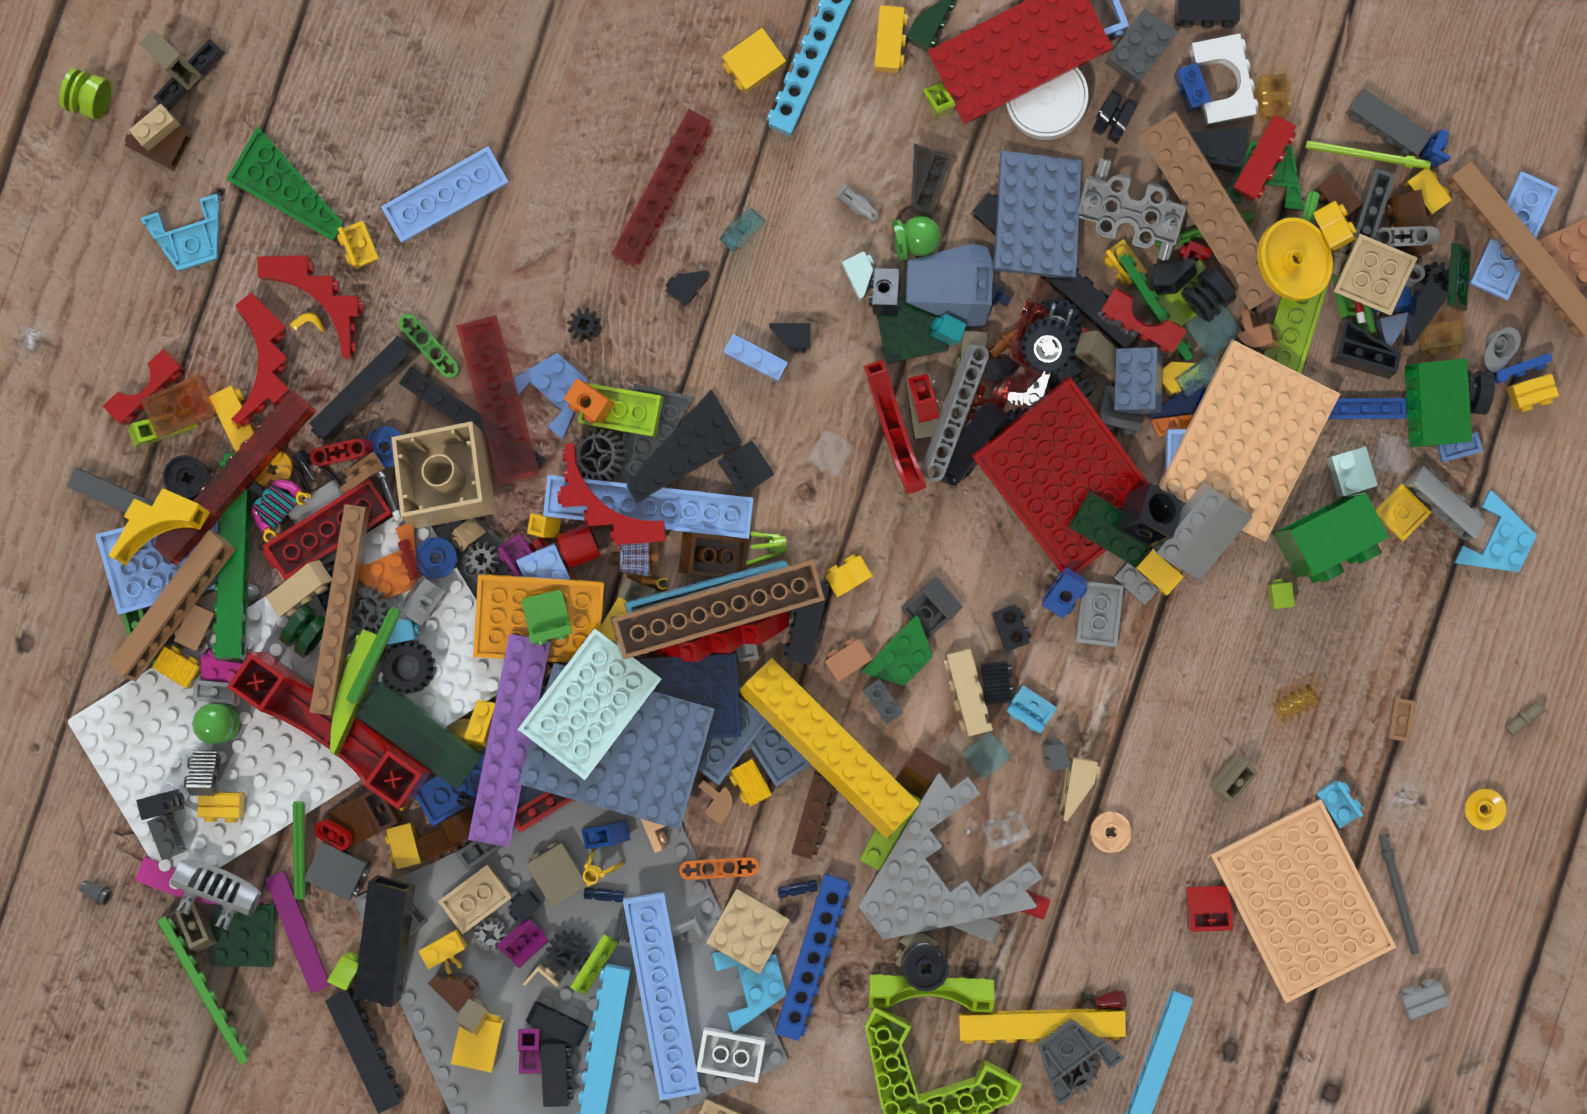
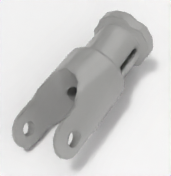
(858, 204)

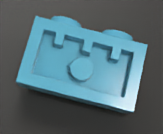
(1339, 803)

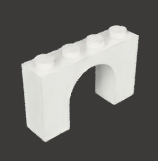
(1228, 52)

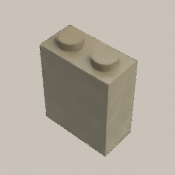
(170, 59)
(556, 873)

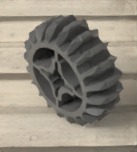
(595, 441)

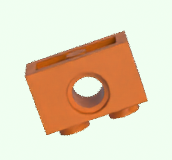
(599, 406)

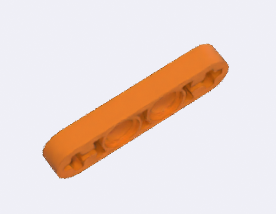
(718, 868)

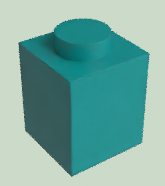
(947, 329)

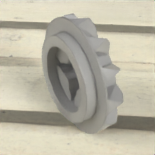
(488, 924)

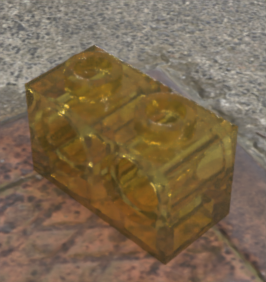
(1267, 96)

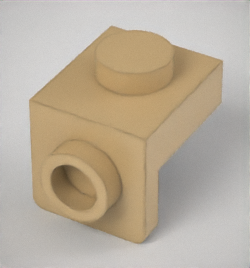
(466, 534)

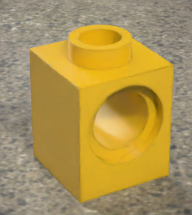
(543, 526)

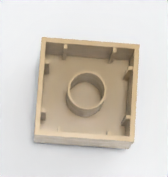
(443, 475)

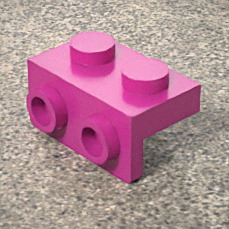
(217, 670)

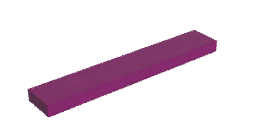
(297, 931)

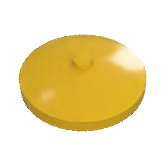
(1295, 259)

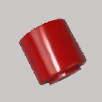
(578, 545)

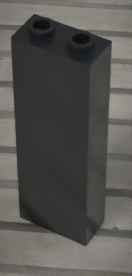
(363, 389)
(384, 940)

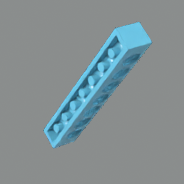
(787, 123)

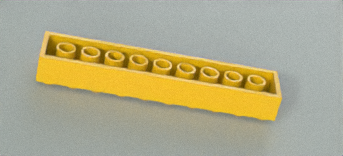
(828, 748)

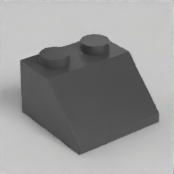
(933, 606)

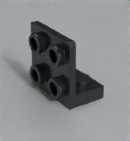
(746, 468)

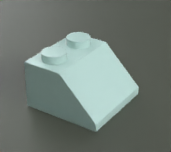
(1351, 472)

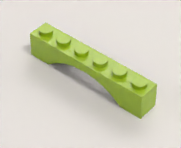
(972, 993)

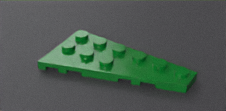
(273, 179)

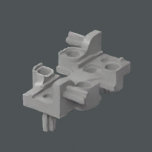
(1100, 191)

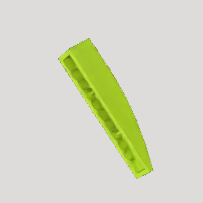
(345, 711)

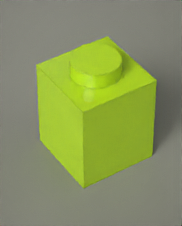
(1280, 594)

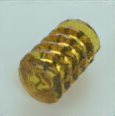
(1295, 703)

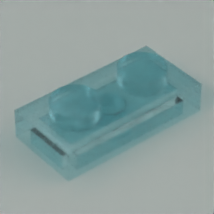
(1196, 375)

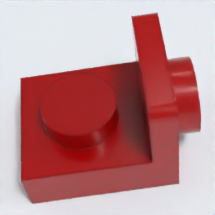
(1198, 251)

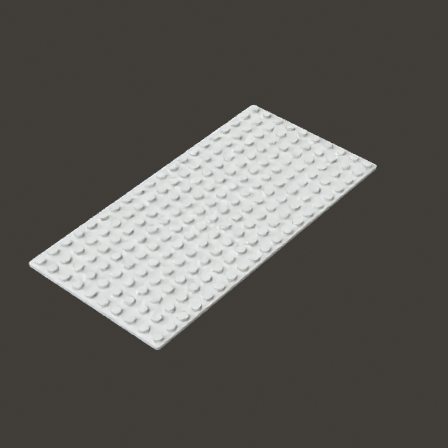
(146, 733)

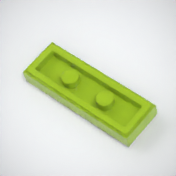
(594, 964)

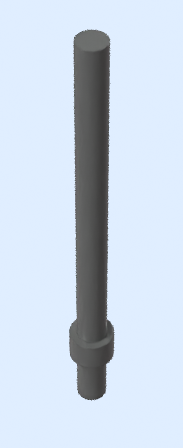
(1388, 855)

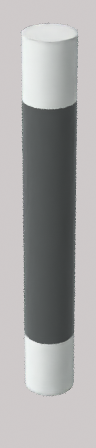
(389, 497)

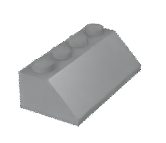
(1444, 504)

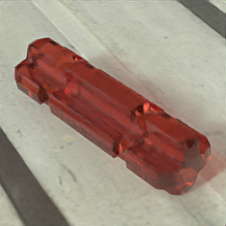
(409, 559)

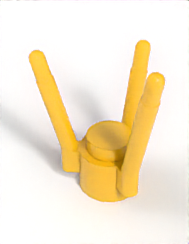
(594, 873)

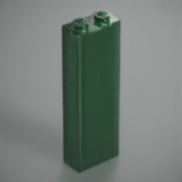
(419, 734)

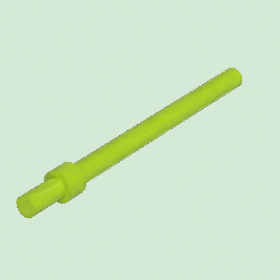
(1408, 161)

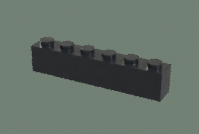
(365, 1050)

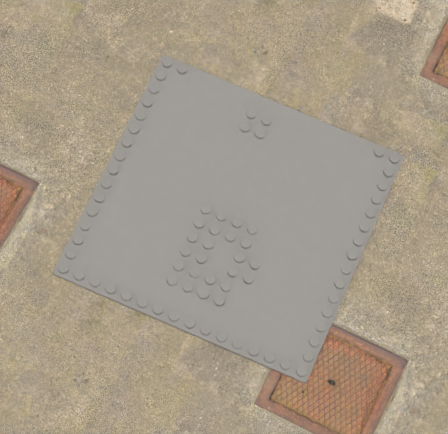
(634, 1086)

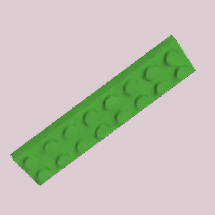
(208, 997)

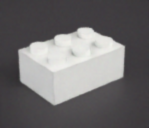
(731, 1054)

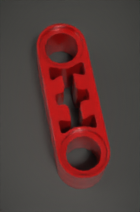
(349, 445)

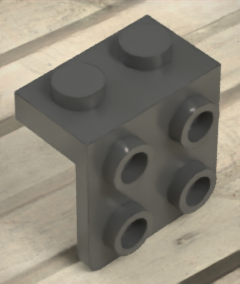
(1113, 420)

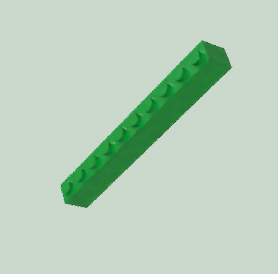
(233, 580)

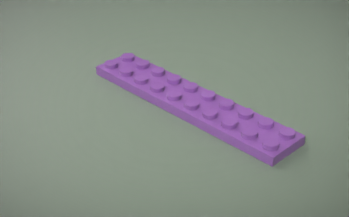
(506, 745)

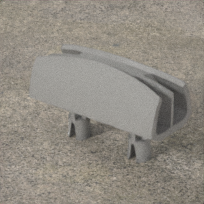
(216, 886)

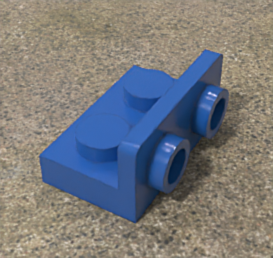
(1433, 149)

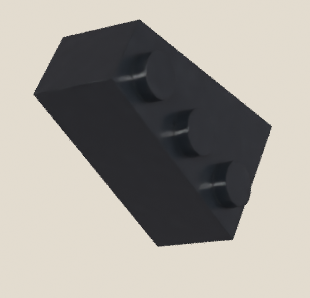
(1363, 352)

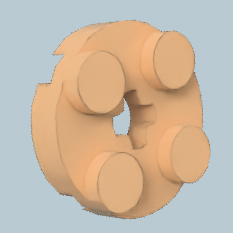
(1108, 820)

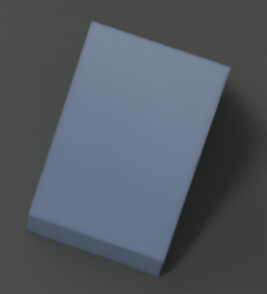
(1390, 327)

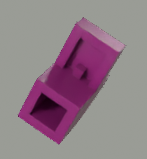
(530, 1052)

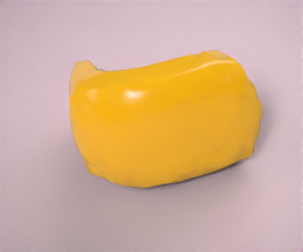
(300, 320)

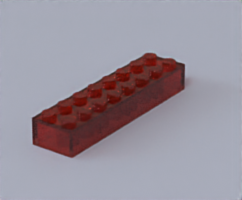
(498, 401)

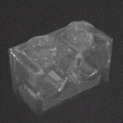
(1007, 836)

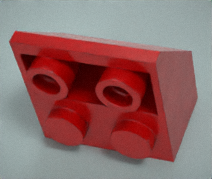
(1208, 909)

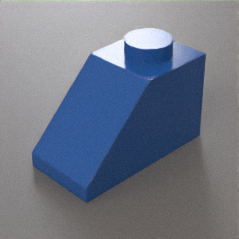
(605, 834)

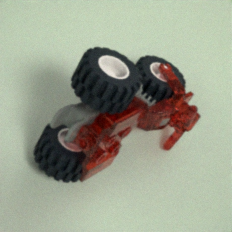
(1040, 345)

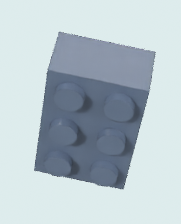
(1138, 380)

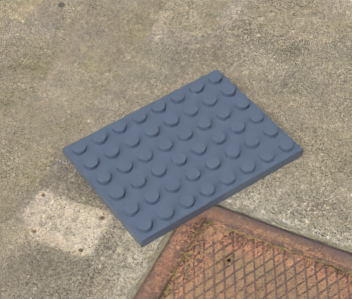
(644, 770)

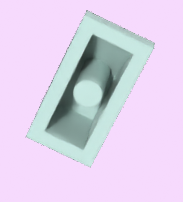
(859, 272)

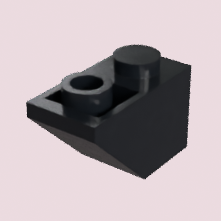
(1172, 276)

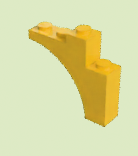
(148, 521)

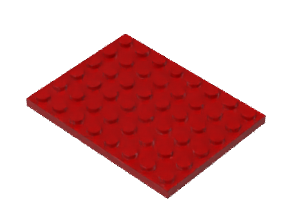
(1050, 464)

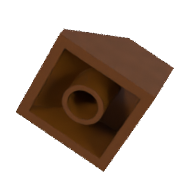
(920, 772)
(455, 988)

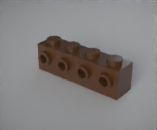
(812, 817)

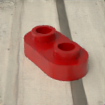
(336, 835)

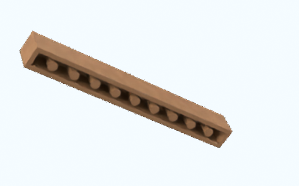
(1521, 246)
(340, 609)

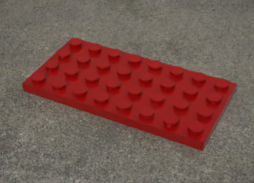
(1017, 53)

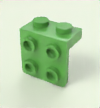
(546, 617)

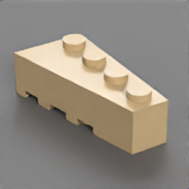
(967, 692)

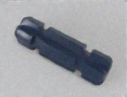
(797, 889)
(603, 894)

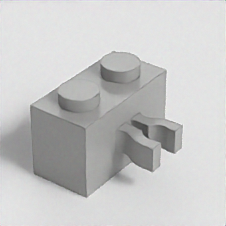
(422, 600)

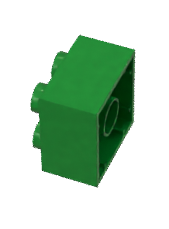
(1331, 535)

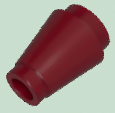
(1112, 1000)

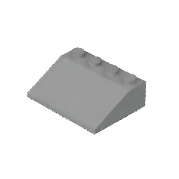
(1203, 531)

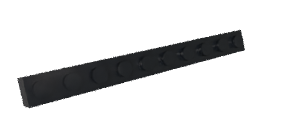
(1077, 291)

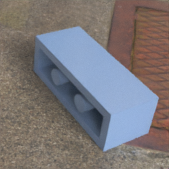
(755, 358)

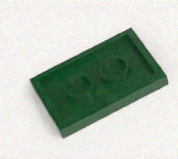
(1459, 277)

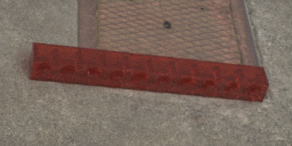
(239, 473)

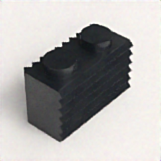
(996, 682)

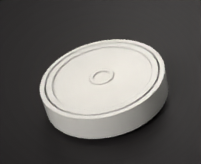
(1051, 108)

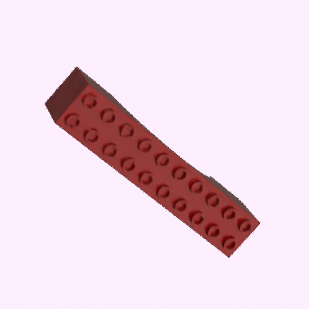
(373, 757)

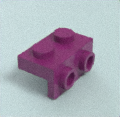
(513, 550)
(523, 942)

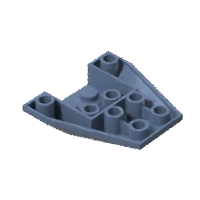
(953, 284)

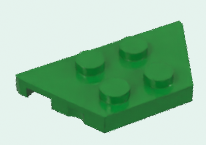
(901, 655)

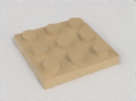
(1375, 274)
(747, 931)

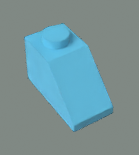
(404, 631)

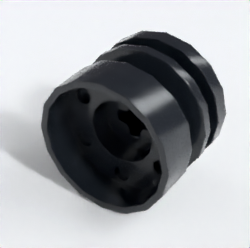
(1211, 291)
(1073, 371)
(1481, 391)
(176, 473)

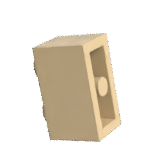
(154, 127)

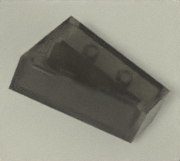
(930, 176)

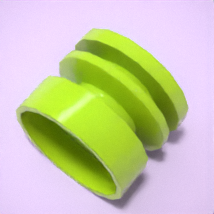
(85, 94)

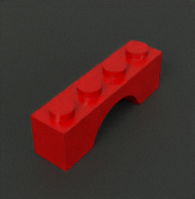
(1165, 334)
(163, 371)

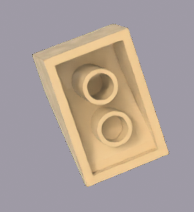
(1077, 783)

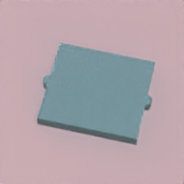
(986, 754)

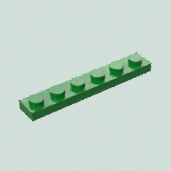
(1150, 299)

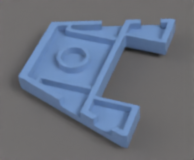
(553, 379)

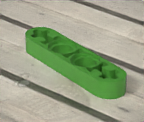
(431, 344)

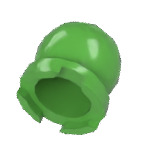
(918, 237)
(216, 723)

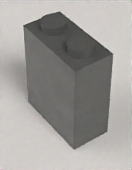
(337, 871)

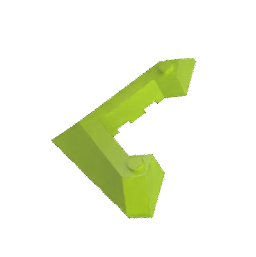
(897, 1088)

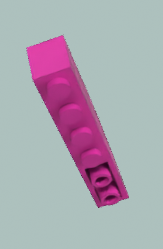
(152, 876)

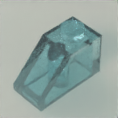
(742, 230)

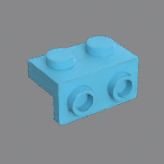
(1031, 709)

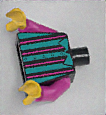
(274, 503)

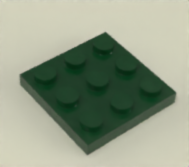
(908, 334)
(248, 939)

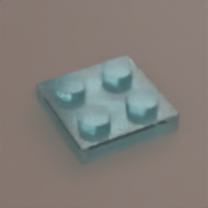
(1216, 334)

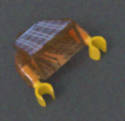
(639, 563)

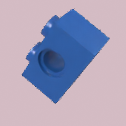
(1192, 87)
(1066, 581)

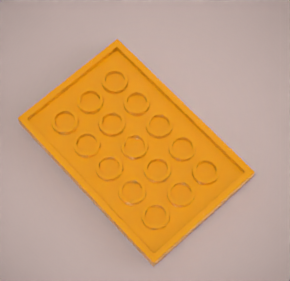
(501, 613)

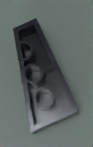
(1223, 147)

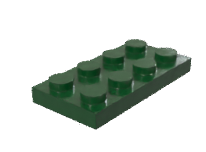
(1098, 522)

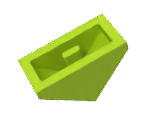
(939, 100)

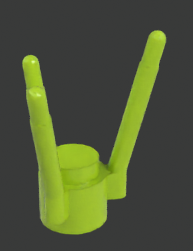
(776, 545)

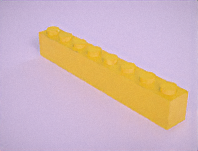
(1037, 1024)

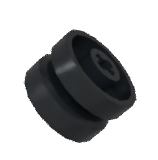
(1113, 116)
(928, 978)

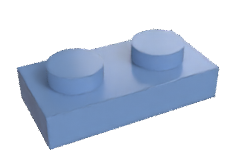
(1459, 450)

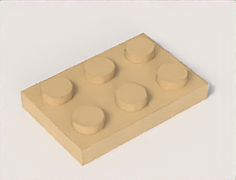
(475, 899)

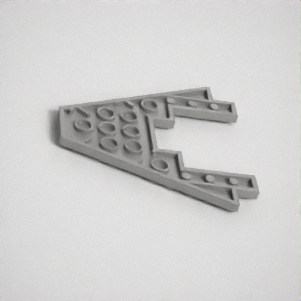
(911, 894)

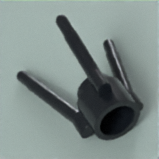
(303, 463)

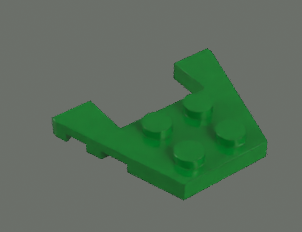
(1283, 177)

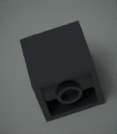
(1150, 515)

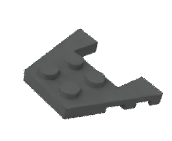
(1068, 1048)

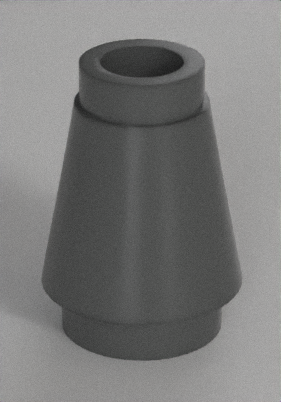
(97, 893)

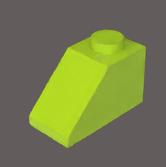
(345, 971)

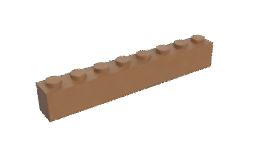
(172, 606)

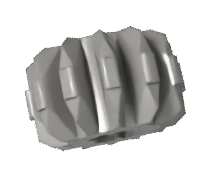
(487, 554)

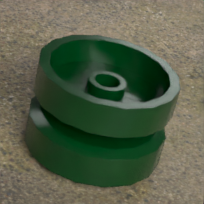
(303, 631)

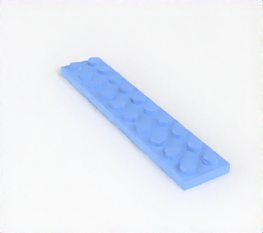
(678, 508)
(661, 995)

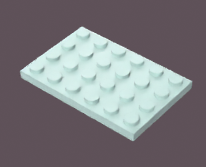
(589, 704)

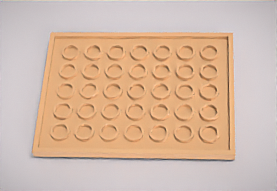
(1250, 435)
(1302, 901)

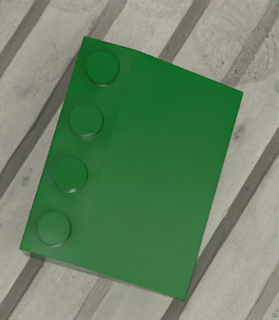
(1438, 403)

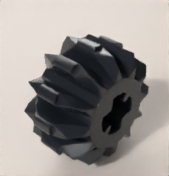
(1439, 271)
(578, 322)

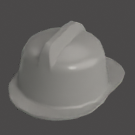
(1500, 348)

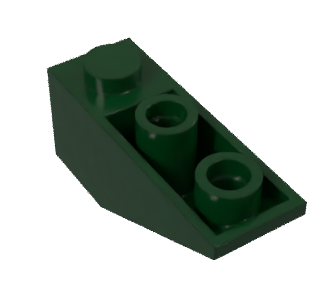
(926, 25)

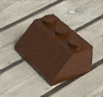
(1408, 211)

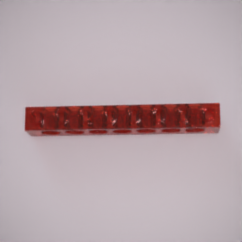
(691, 122)

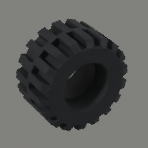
(391, 673)

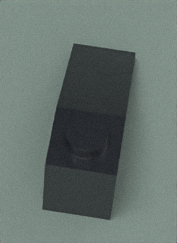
(1422, 308)

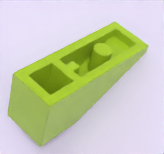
(143, 433)

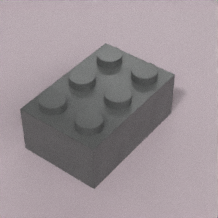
(1141, 47)

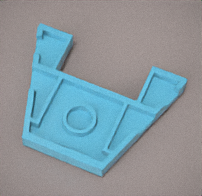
(192, 243)
(1507, 543)
(759, 990)

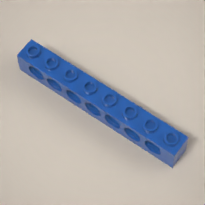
(786, 1026)

